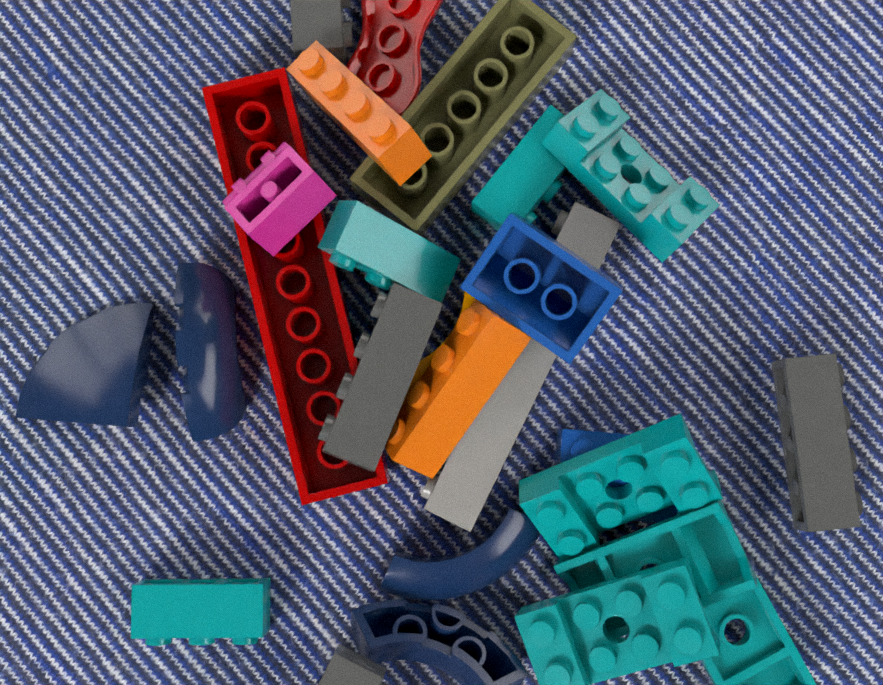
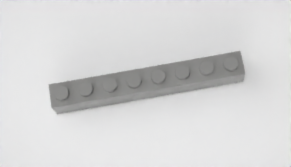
(482, 451)

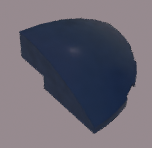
(93, 370)

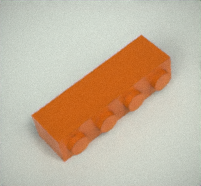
(359, 112)
(454, 389)

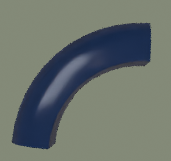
(208, 350)
(466, 570)
(436, 638)

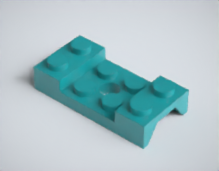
(600, 152)
(576, 504)
(702, 535)
(665, 620)
(765, 651)

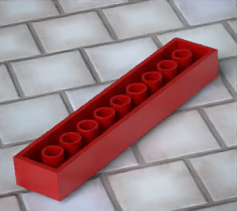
(294, 292)

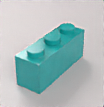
(524, 177)
(386, 251)
(200, 610)

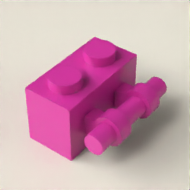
(278, 198)

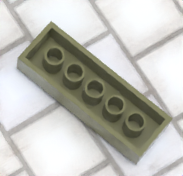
(470, 109)

